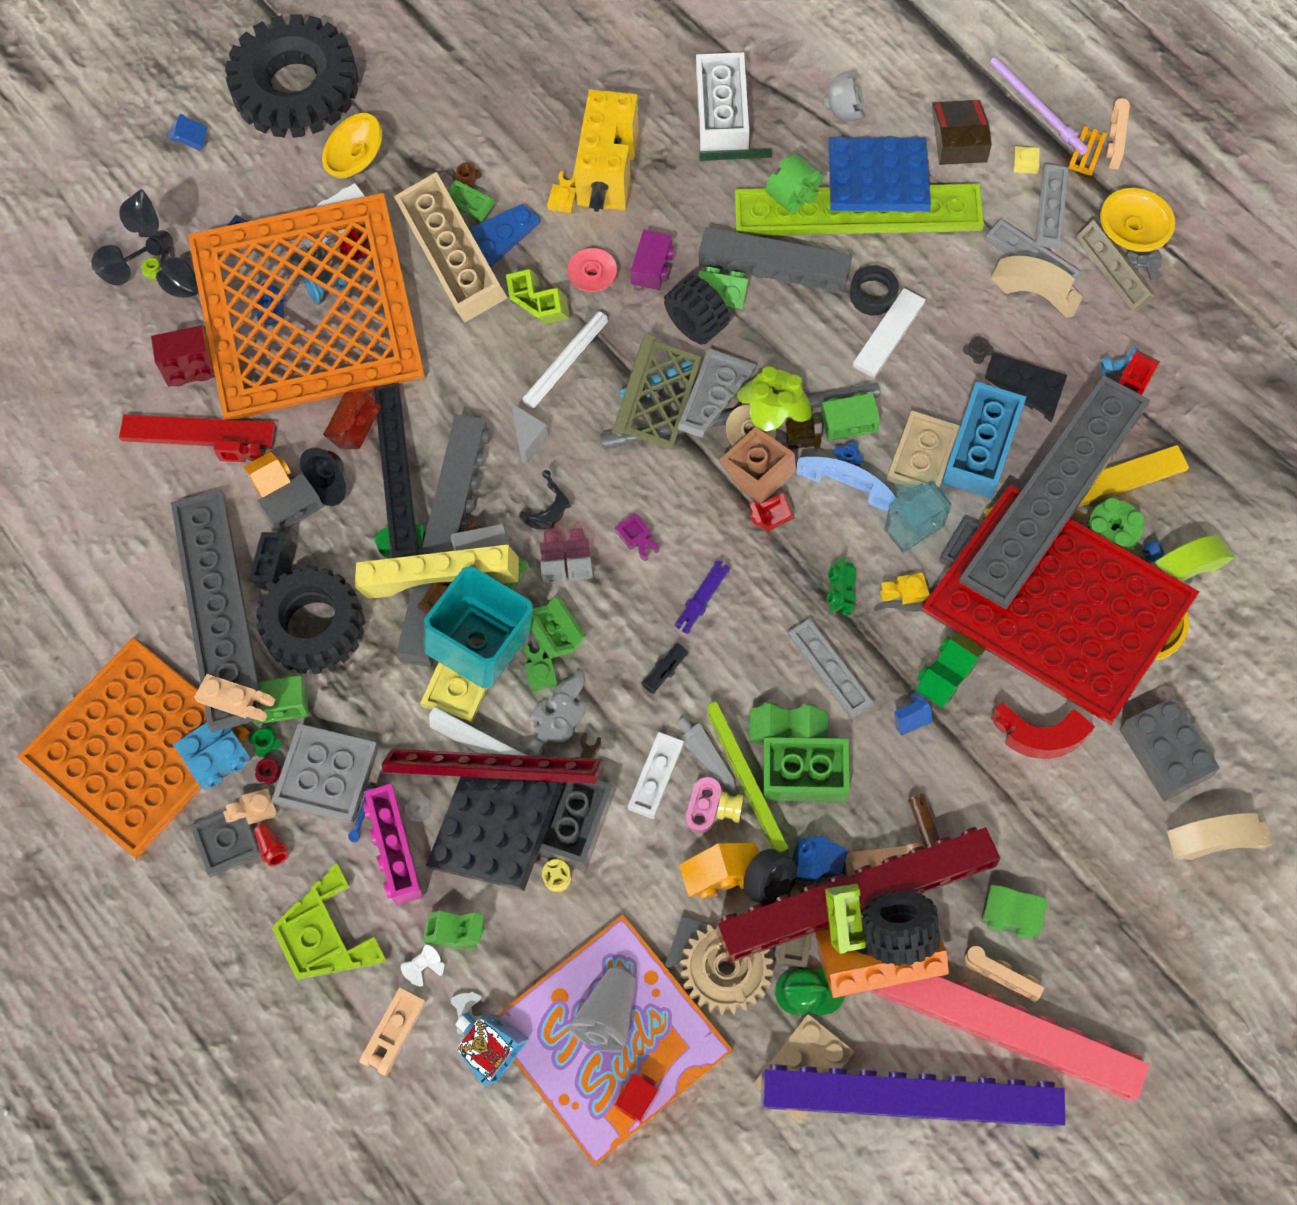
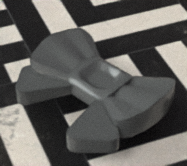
(1151, 261)

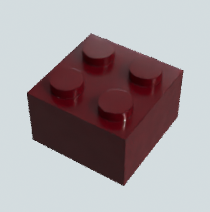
(183, 356)

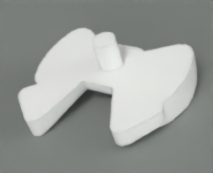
(428, 957)
(463, 1004)

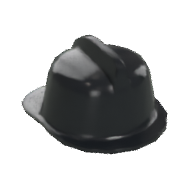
(324, 473)

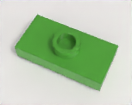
(470, 200)

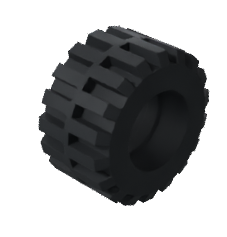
(696, 309)
(901, 928)

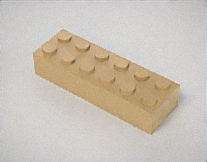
(450, 247)

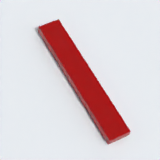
(195, 431)

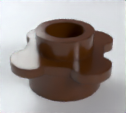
(466, 169)

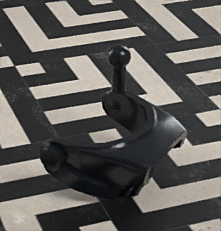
(551, 515)

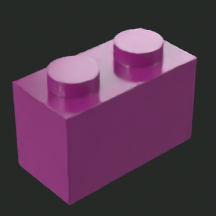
(652, 259)

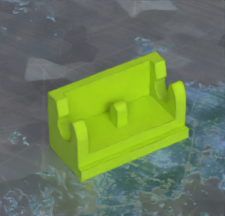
(845, 918)

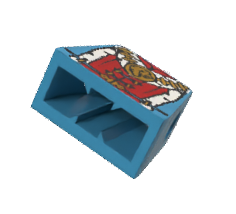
(489, 1046)

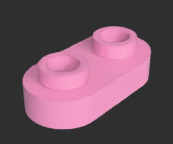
(703, 806)

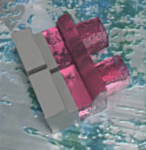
(555, 552)

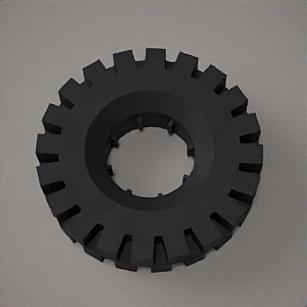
(283, 45)

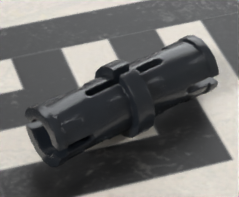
(664, 668)

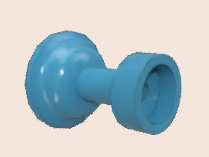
(317, 292)
(1108, 366)

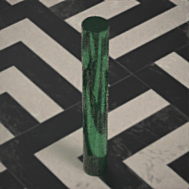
(735, 154)

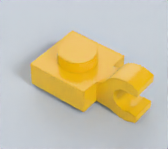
(909, 588)

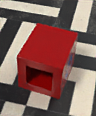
(637, 1097)

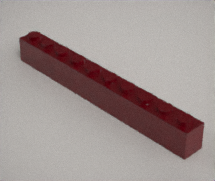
(808, 912)

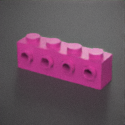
(394, 845)

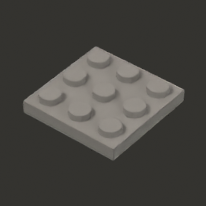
(325, 773)

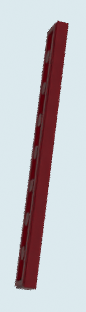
(493, 766)

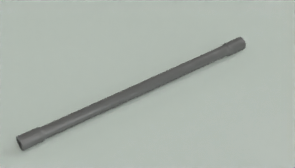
(612, 440)

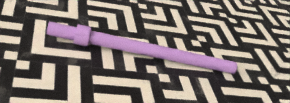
(1068, 134)

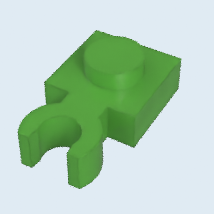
(540, 670)

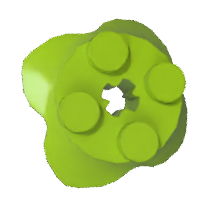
(774, 398)

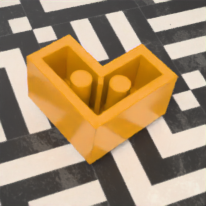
(717, 869)

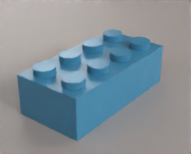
(984, 440)

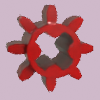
(345, 248)

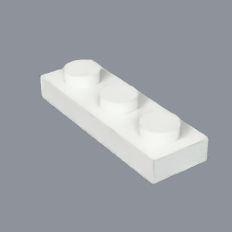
(656, 775)

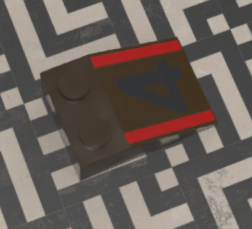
(961, 132)

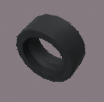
(878, 274)
(759, 870)

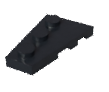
(1037, 383)

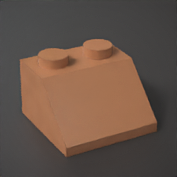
(759, 464)

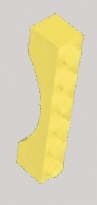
(394, 575)

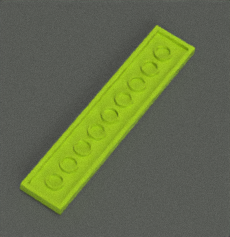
(951, 210)

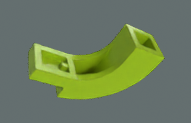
(1196, 557)

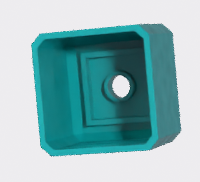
(480, 608)

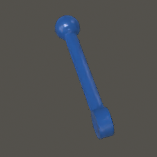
(354, 836)

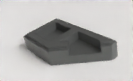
(686, 930)

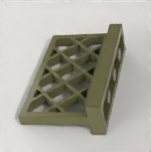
(635, 386)

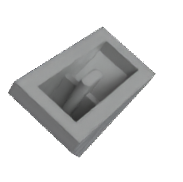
(530, 433)

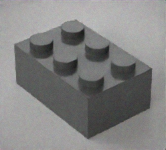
(1169, 748)
(577, 823)

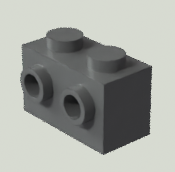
(290, 503)

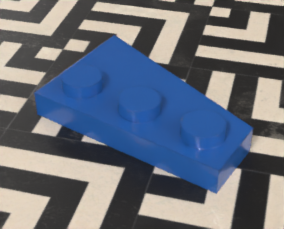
(504, 231)

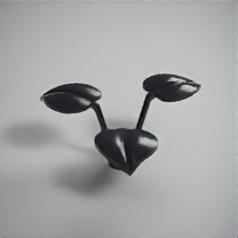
(140, 216)

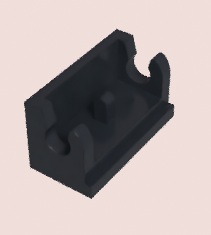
(272, 559)

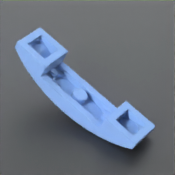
(816, 467)

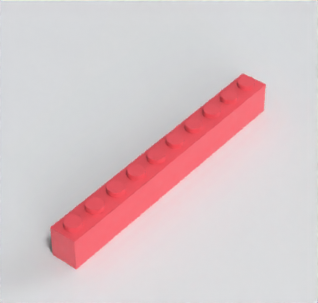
(1023, 1033)

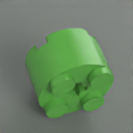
(794, 183)
(1117, 523)

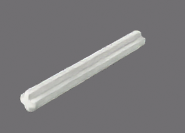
(565, 359)

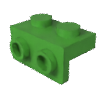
(731, 288)
(556, 628)

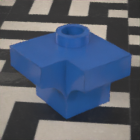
(818, 858)

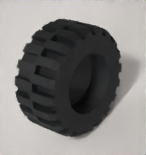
(297, 591)

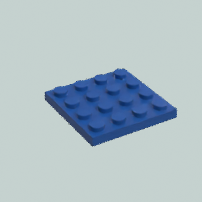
(878, 174)

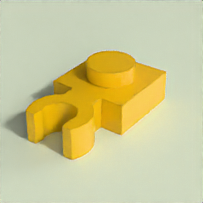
(563, 195)

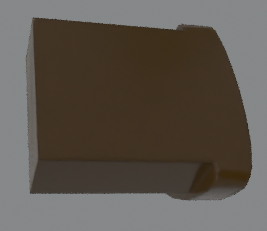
(804, 433)

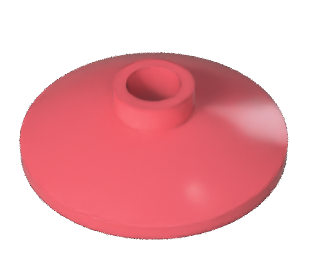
(592, 261)

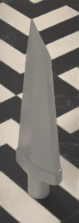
(703, 749)

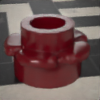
(268, 764)

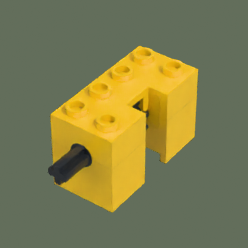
(606, 149)

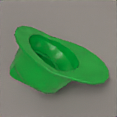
(806, 993)

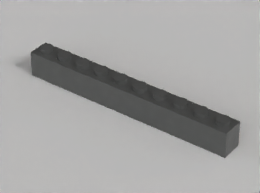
(448, 516)

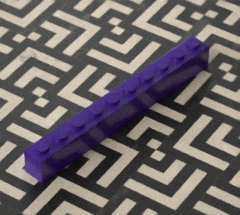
(912, 1097)

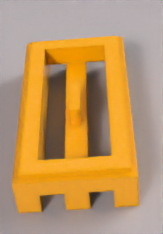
(1093, 135)

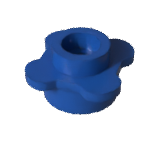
(852, 449)

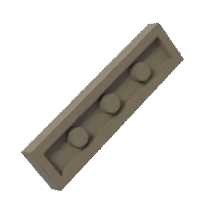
(1115, 266)

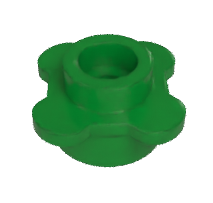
(264, 734)

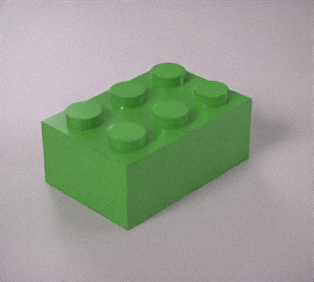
(806, 769)

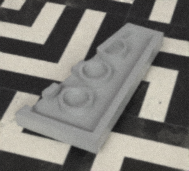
(714, 390)

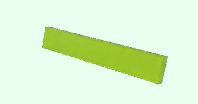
(746, 778)

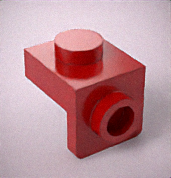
(772, 512)

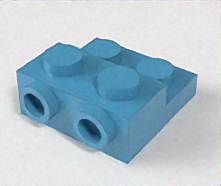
(212, 755)

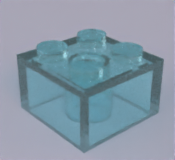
(917, 515)

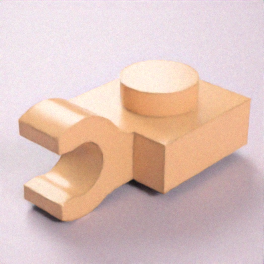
(254, 806)

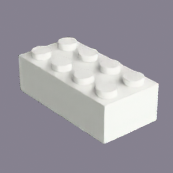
(722, 101)

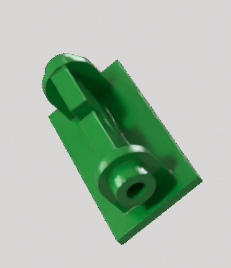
(841, 576)

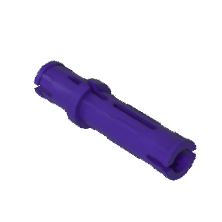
(696, 606)

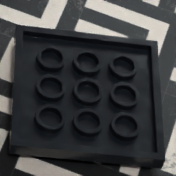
(495, 829)

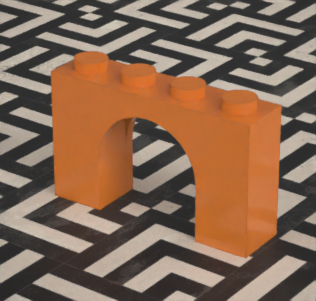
(858, 973)

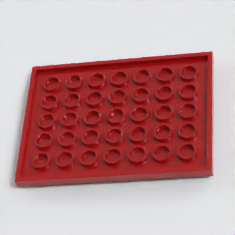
(1081, 620)

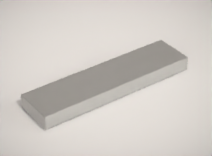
(1052, 206)
(1017, 244)
(830, 668)

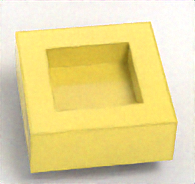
(1026, 160)

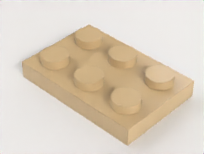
(923, 451)
(813, 1047)

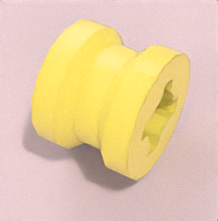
(730, 807)
(554, 870)

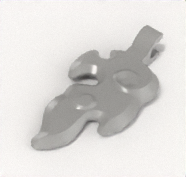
(566, 715)

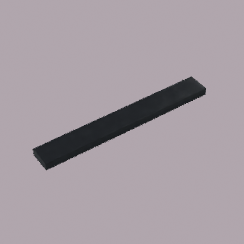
(396, 472)

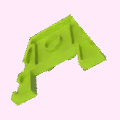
(312, 939)

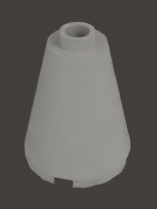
(607, 1012)

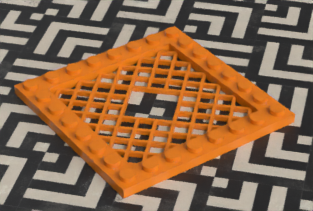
(360, 377)

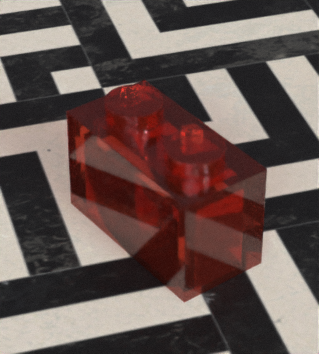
(352, 420)

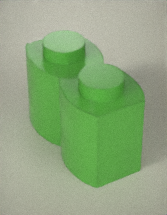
(1014, 912)

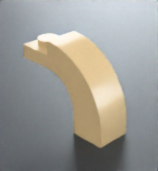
(1039, 277)
(1219, 834)

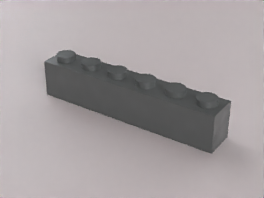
(775, 259)

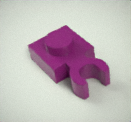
(636, 533)

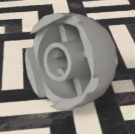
(845, 98)

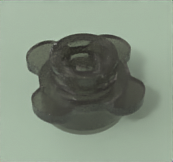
(978, 343)

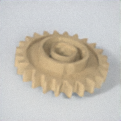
(719, 989)

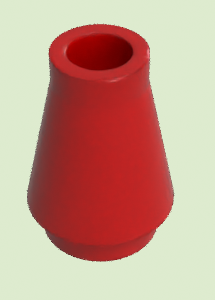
(271, 847)

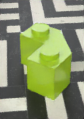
(546, 305)

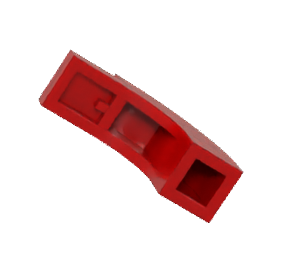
(1139, 372)
(1042, 742)

